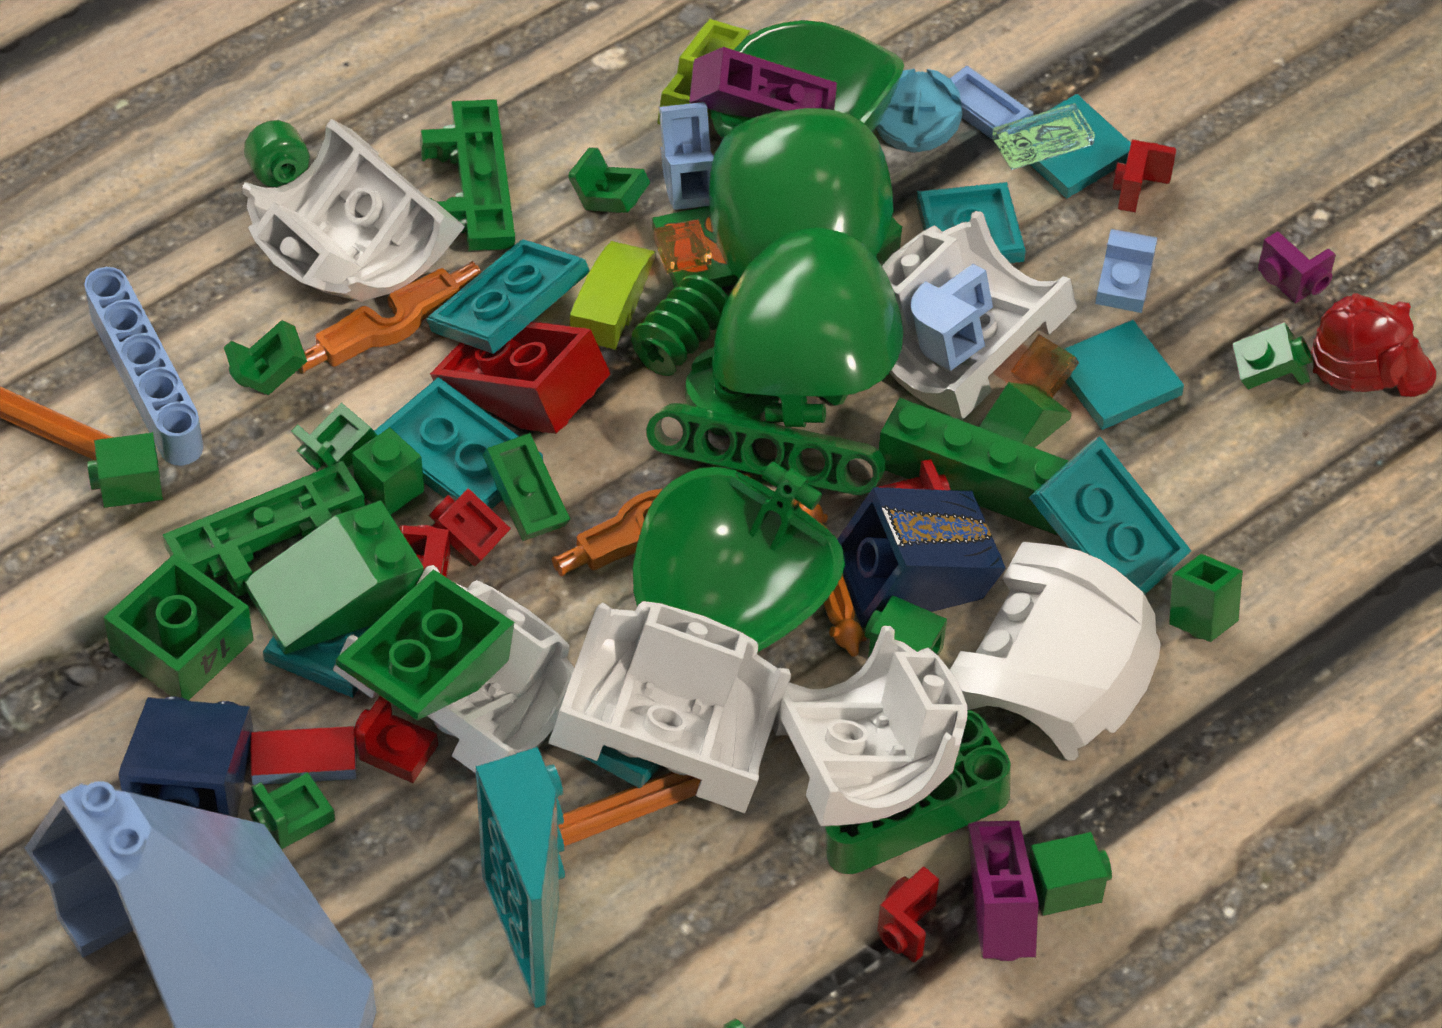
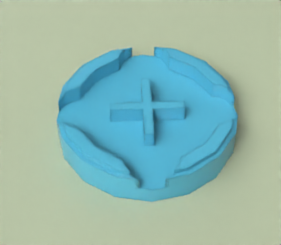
(921, 112)

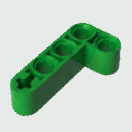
(965, 796)

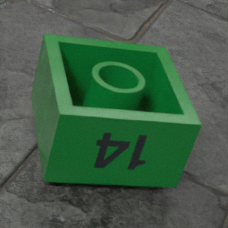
(178, 628)

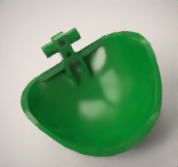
(862, 69)
(795, 175)
(808, 322)
(738, 551)

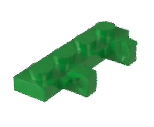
(477, 148)
(229, 537)

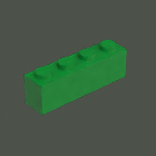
(972, 459)

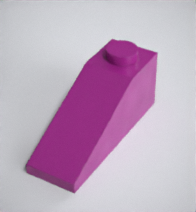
(754, 87)
(1003, 890)

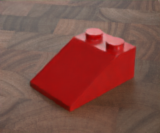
(531, 379)

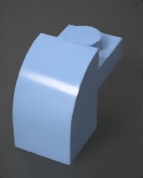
(686, 154)
(1126, 270)
(950, 317)

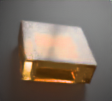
(682, 246)
(1045, 366)

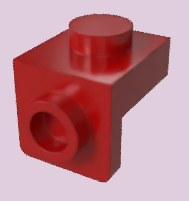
(1144, 162)
(902, 909)

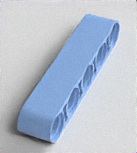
(144, 366)

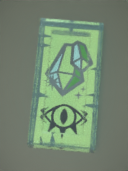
(1043, 136)

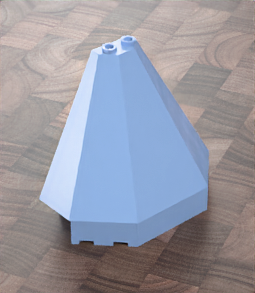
(211, 906)

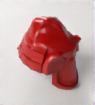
(1371, 348)

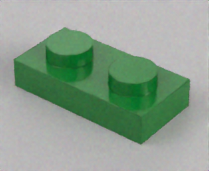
(526, 487)

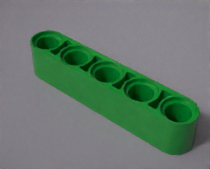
(743, 455)

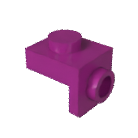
(1292, 271)

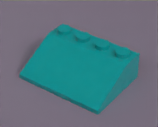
(522, 857)

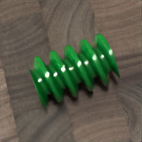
(679, 324)

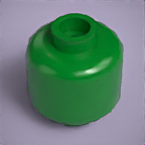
(275, 150)

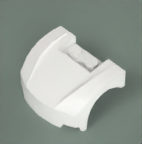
(350, 222)
(1017, 311)
(1065, 647)
(675, 695)
(518, 702)
(878, 735)

